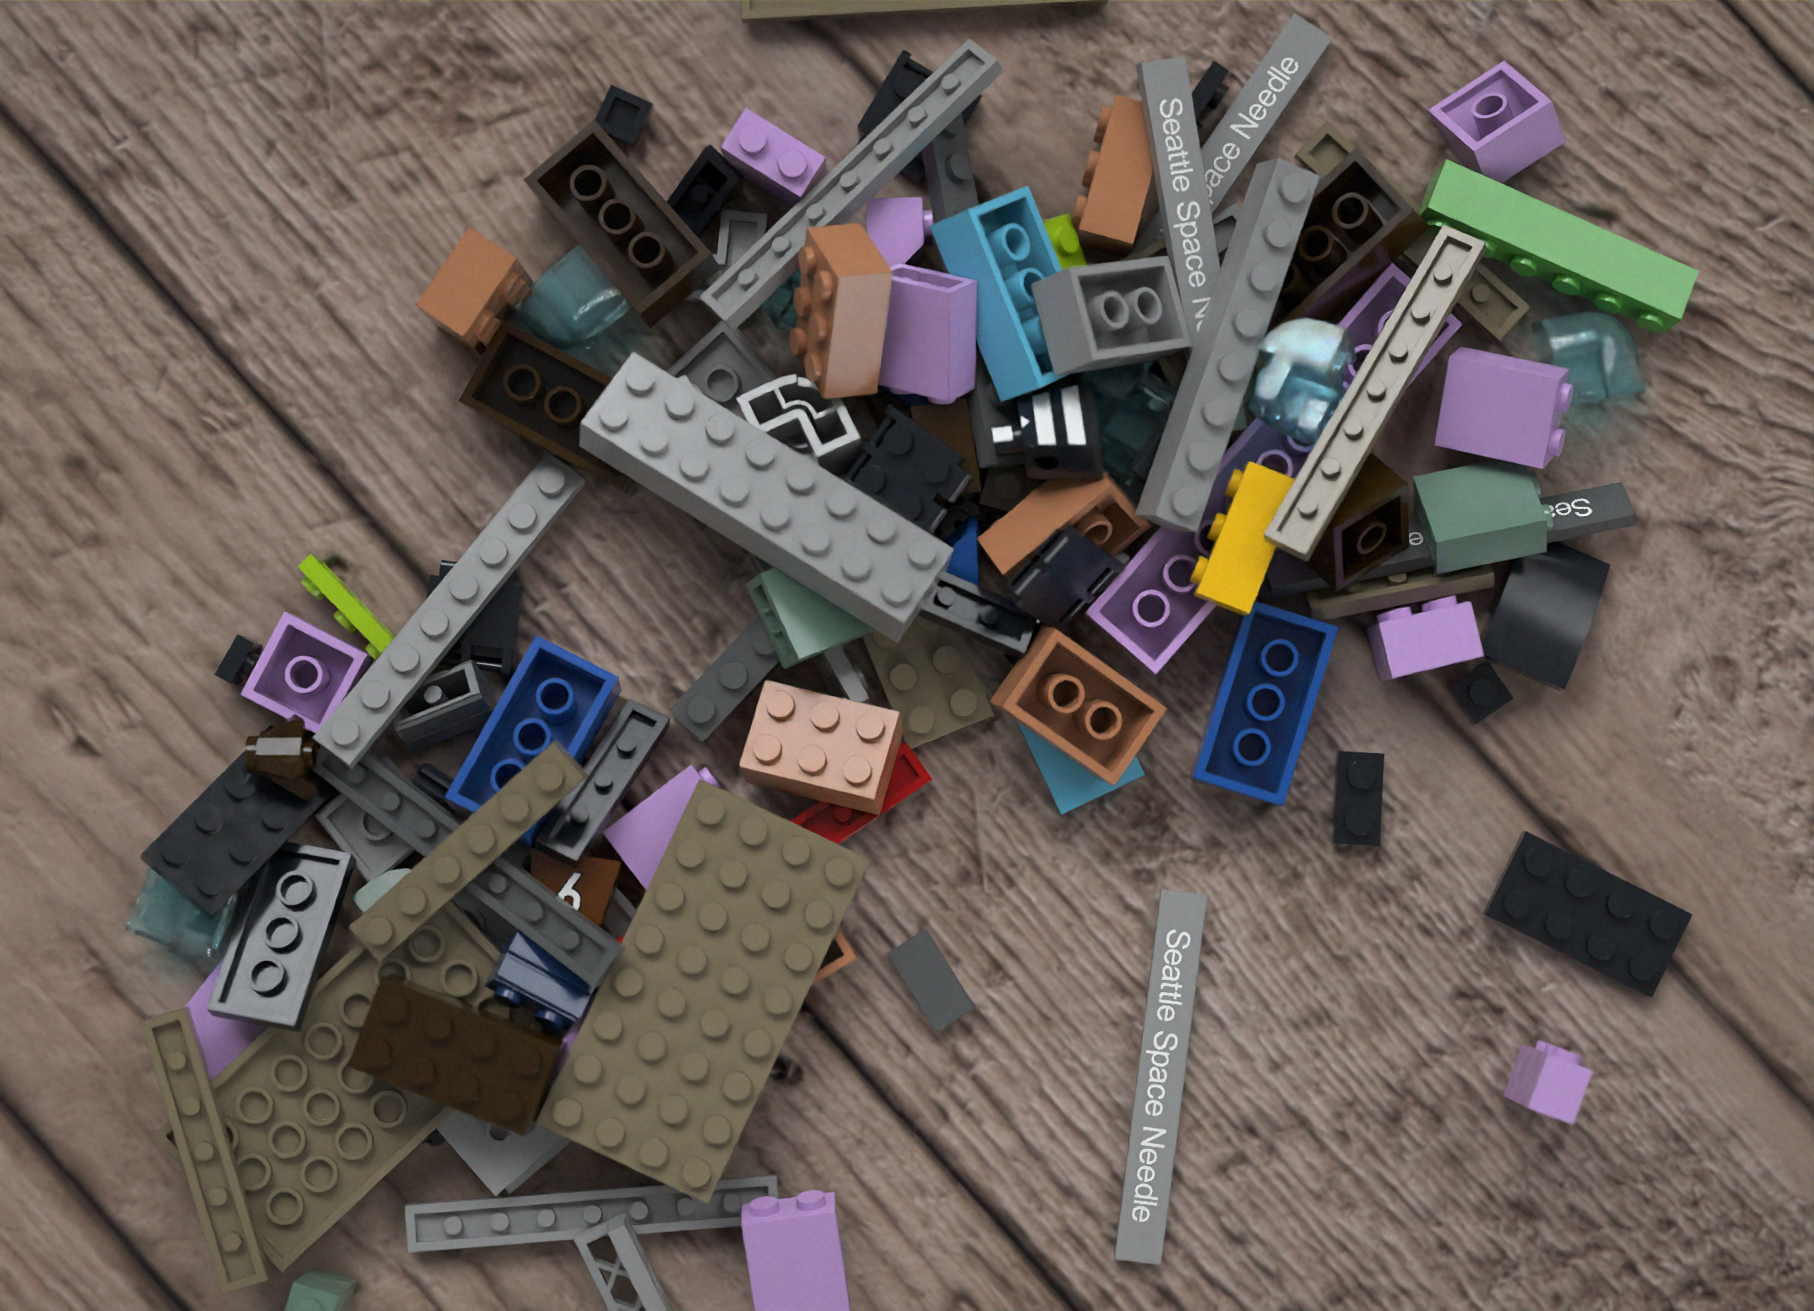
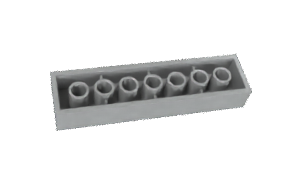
(765, 496)

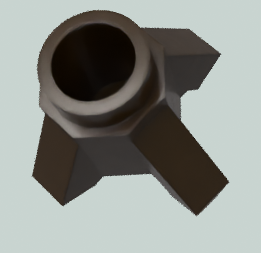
(285, 756)

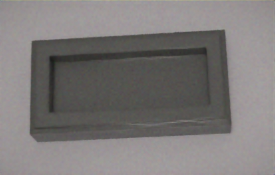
(931, 980)

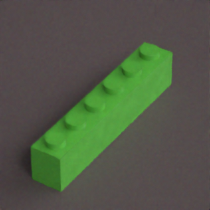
(1559, 247)

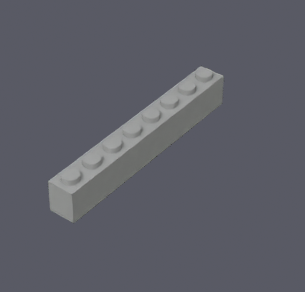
(1227, 345)

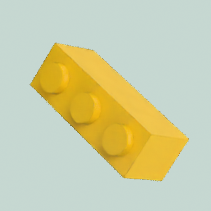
(1239, 552)

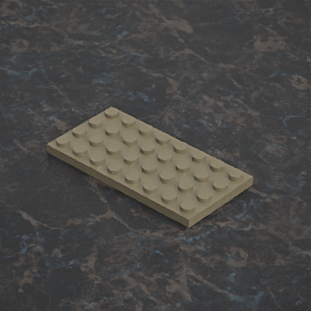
(703, 991)
(323, 1133)

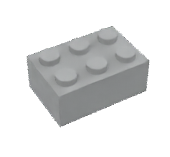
(1111, 315)

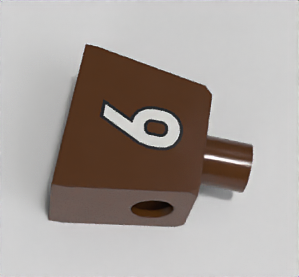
(586, 889)

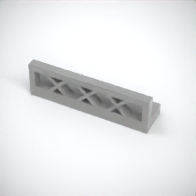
(635, 1266)

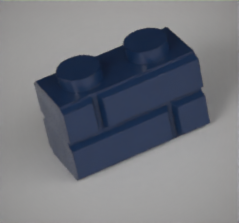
(539, 982)

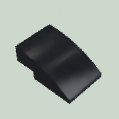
(1544, 613)

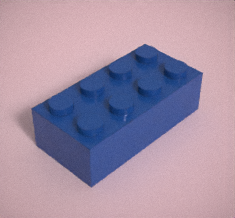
(546, 701)
(1263, 703)

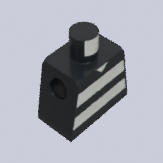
(1055, 434)

